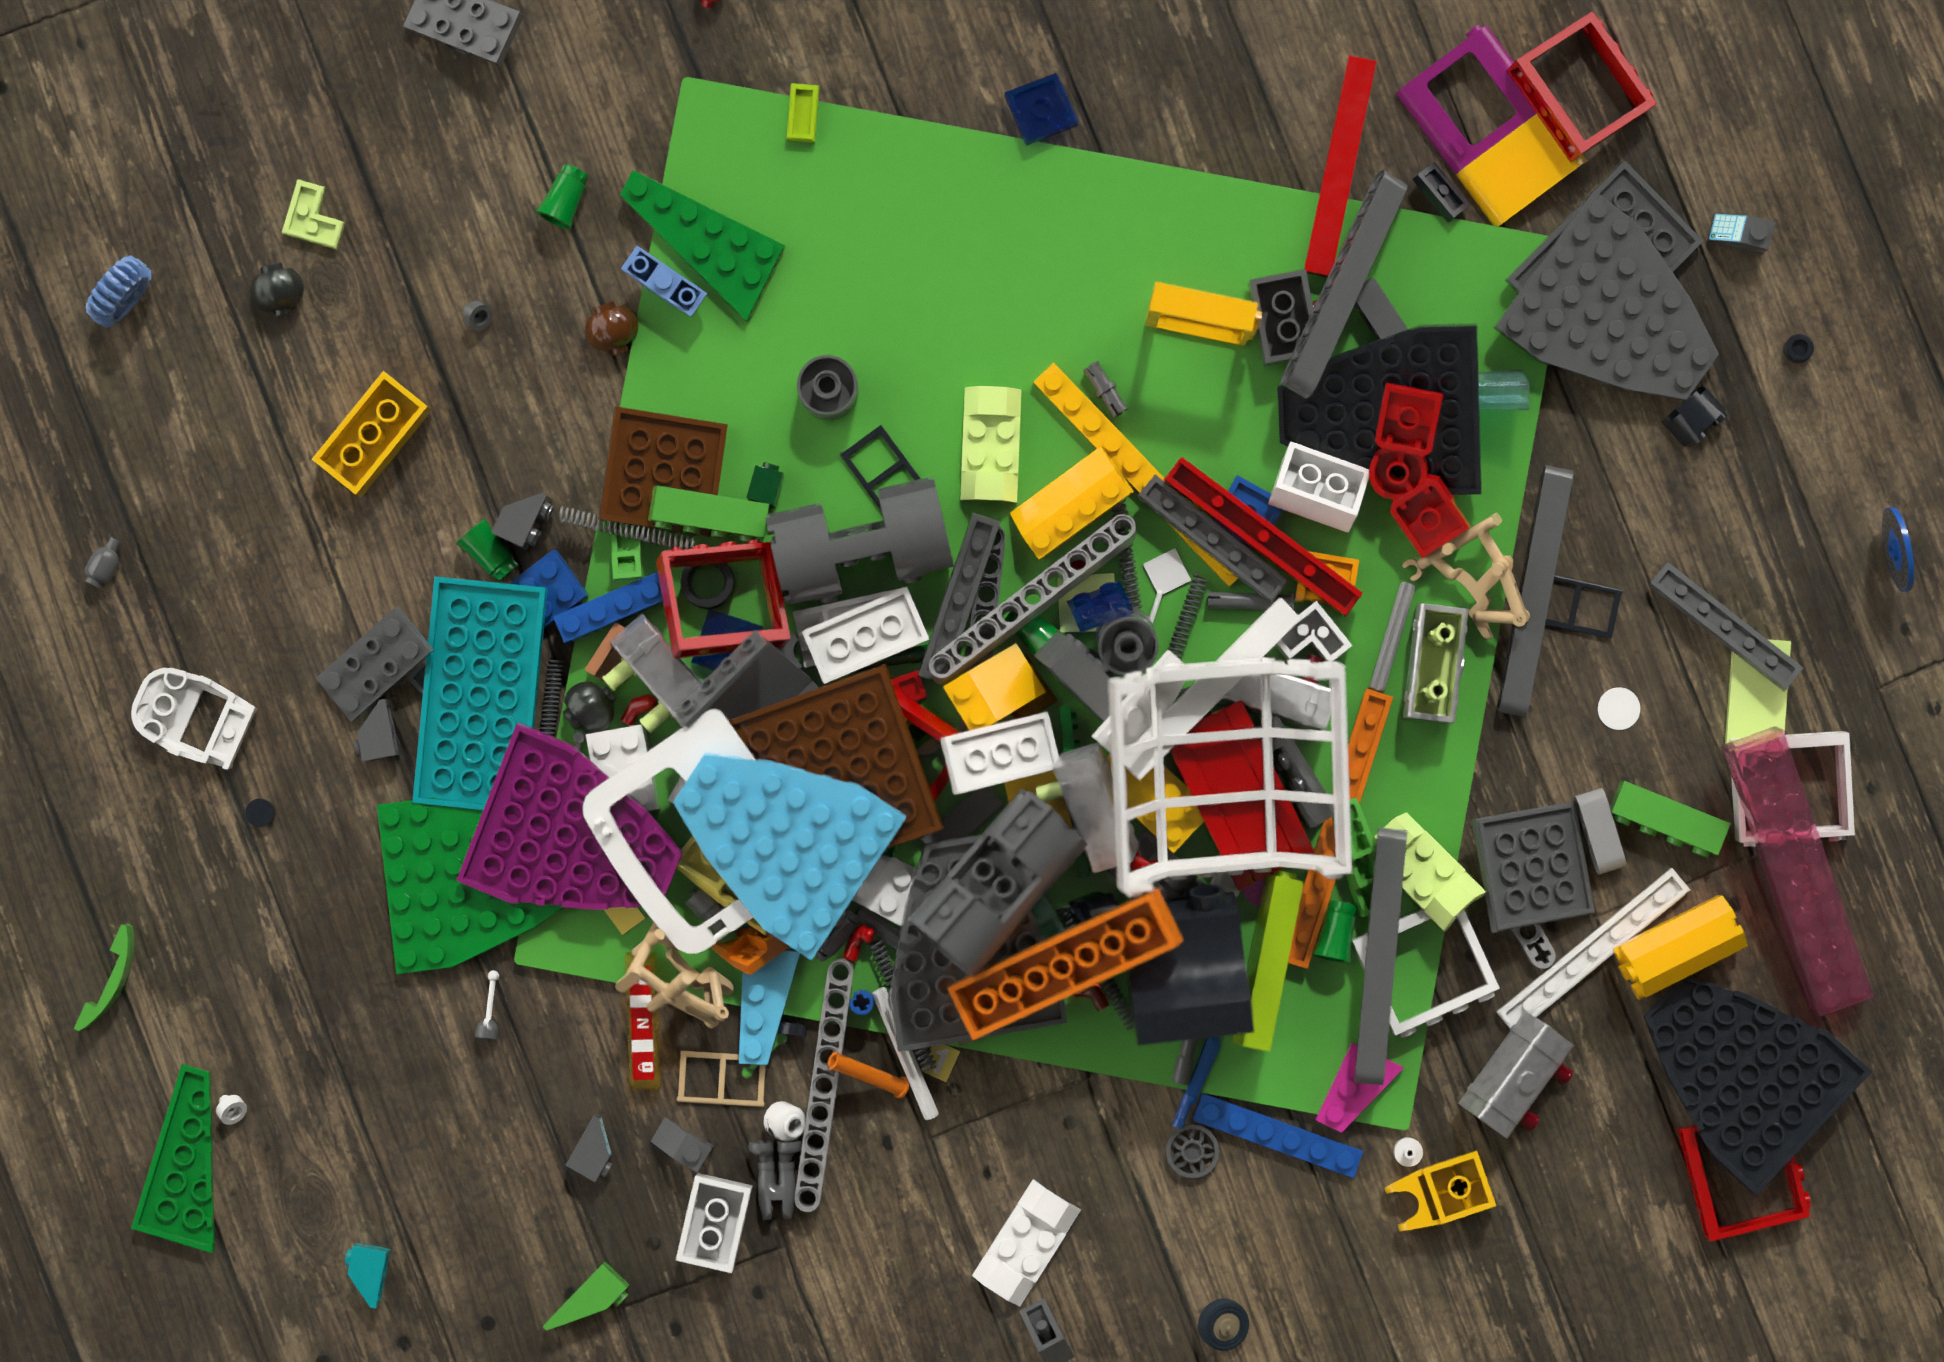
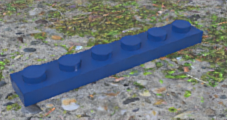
(1277, 1135)

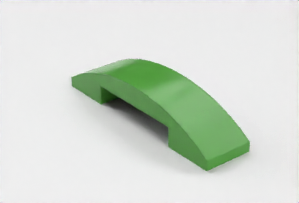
(626, 555)
(123, 946)

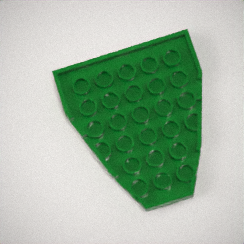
(430, 913)

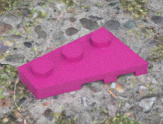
(1347, 1098)

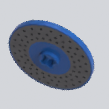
(1898, 549)

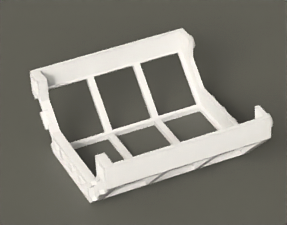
(1332, 867)

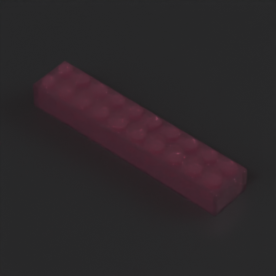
(1797, 870)

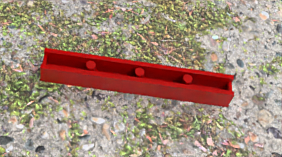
(1263, 536)

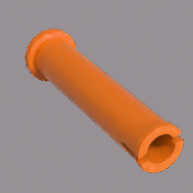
(869, 1074)

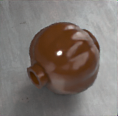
(611, 328)

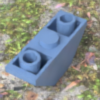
(663, 282)

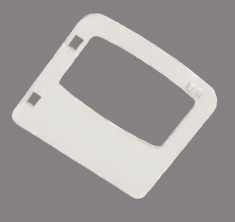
(682, 752)

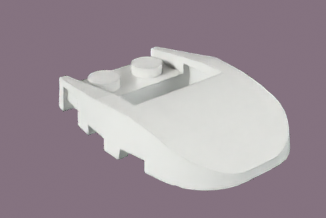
(167, 704)

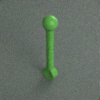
(747, 1072)

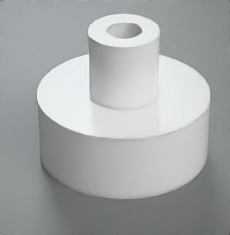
(231, 1109)
(1403, 1146)

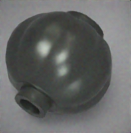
(277, 289)
(589, 707)

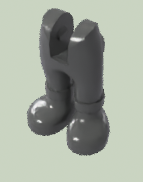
(766, 1180)

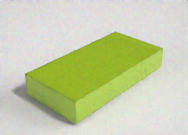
(802, 113)

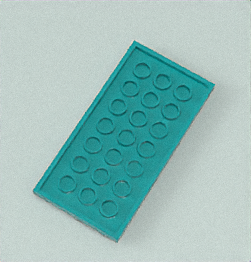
(476, 686)

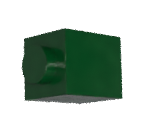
(765, 484)

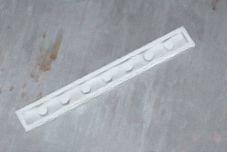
(1207, 692)
(1595, 948)

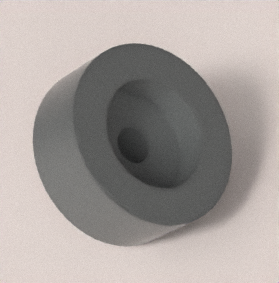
(477, 315)

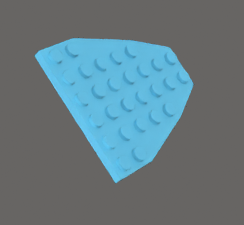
(786, 841)

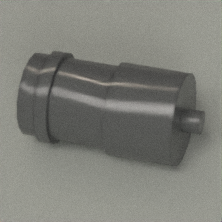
(705, 907)

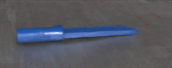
(1203, 1066)

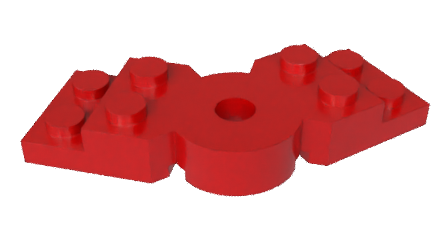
(1420, 500)

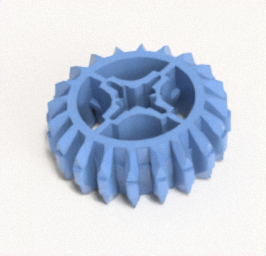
(118, 291)

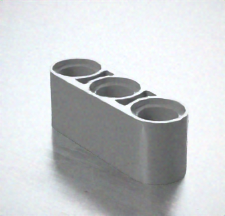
(1600, 831)

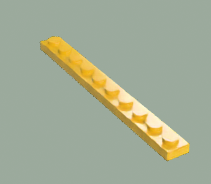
(1103, 433)

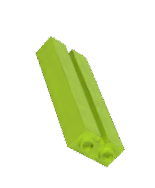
(1270, 955)

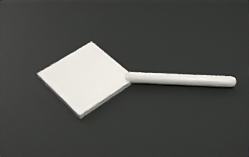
(1165, 574)

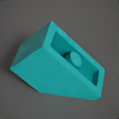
(368, 1270)

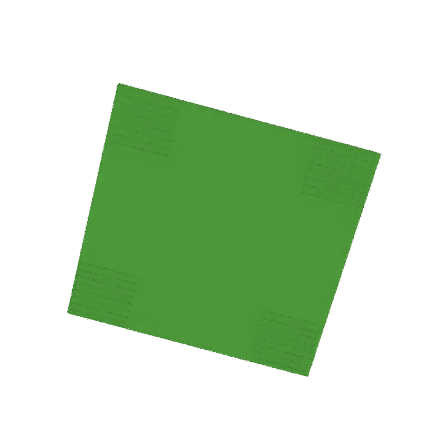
(981, 264)

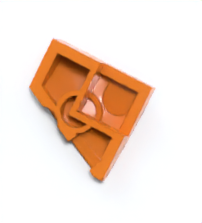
(750, 949)

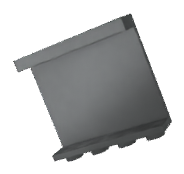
(746, 681)

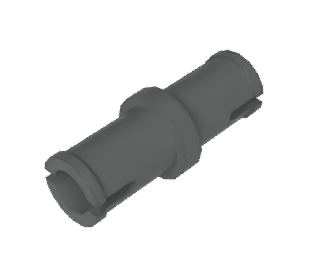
(1105, 389)

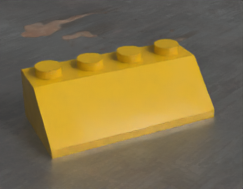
(1071, 503)

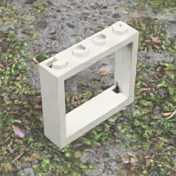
(1844, 786)
(1457, 1004)

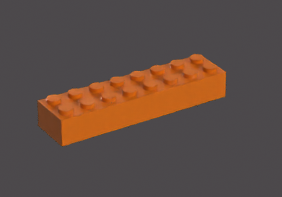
(1065, 964)

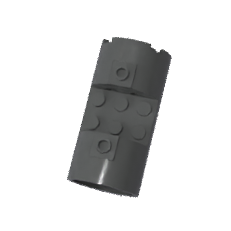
(809, 553)
(997, 882)

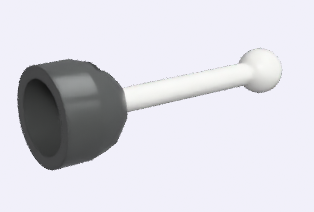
(487, 1027)

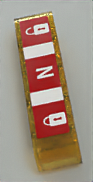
(643, 1031)

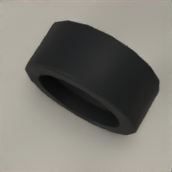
(711, 603)

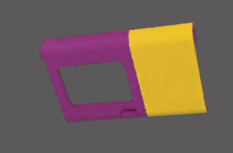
(1509, 164)

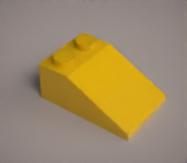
(994, 689)

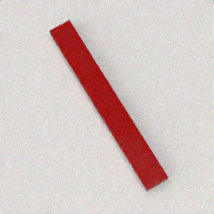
(1339, 166)

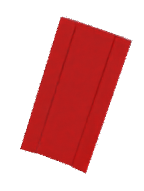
(1231, 768)

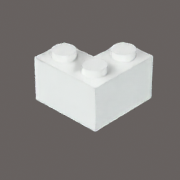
(1319, 631)

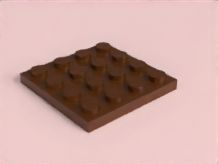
(658, 451)

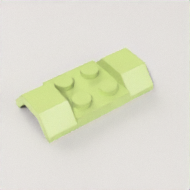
(990, 443)
(1433, 875)

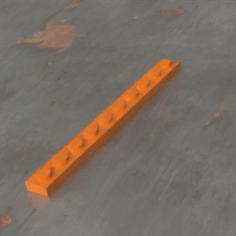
(1317, 888)

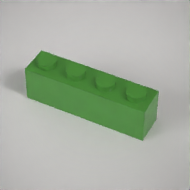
(707, 512)
(1668, 818)

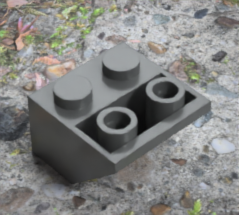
(521, 520)

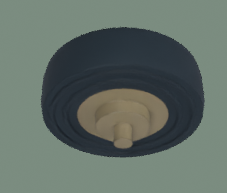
(1223, 1324)

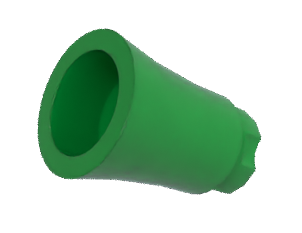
(563, 197)
(487, 550)
(1035, 633)
(1336, 933)

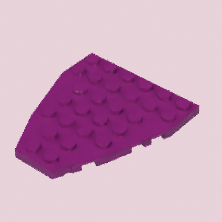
(539, 845)

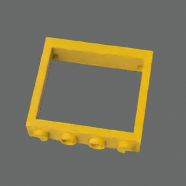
(1202, 314)

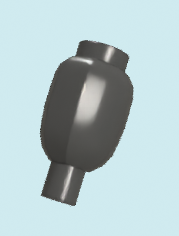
(102, 564)

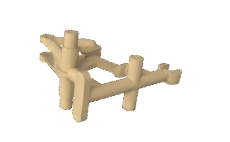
(1500, 569)
(674, 992)

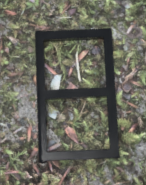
(902, 461)
(1570, 625)

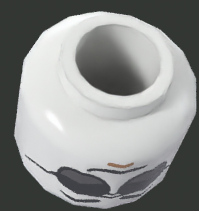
(784, 1121)

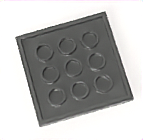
(1533, 866)

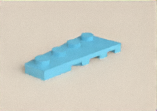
(763, 1005)

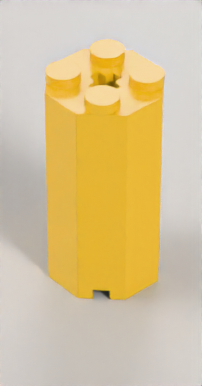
(1680, 947)

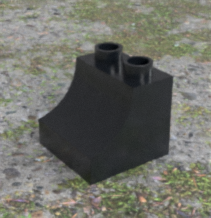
(1200, 983)

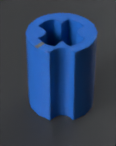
(862, 1001)

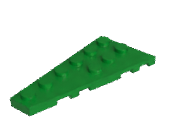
(717, 247)
(179, 1183)

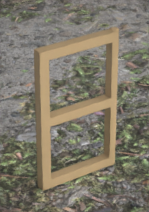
(720, 1100)

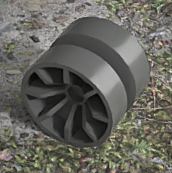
(827, 387)
(1127, 643)

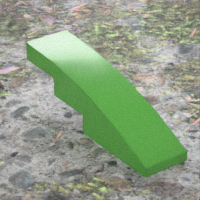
(1362, 859)

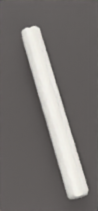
(906, 1058)

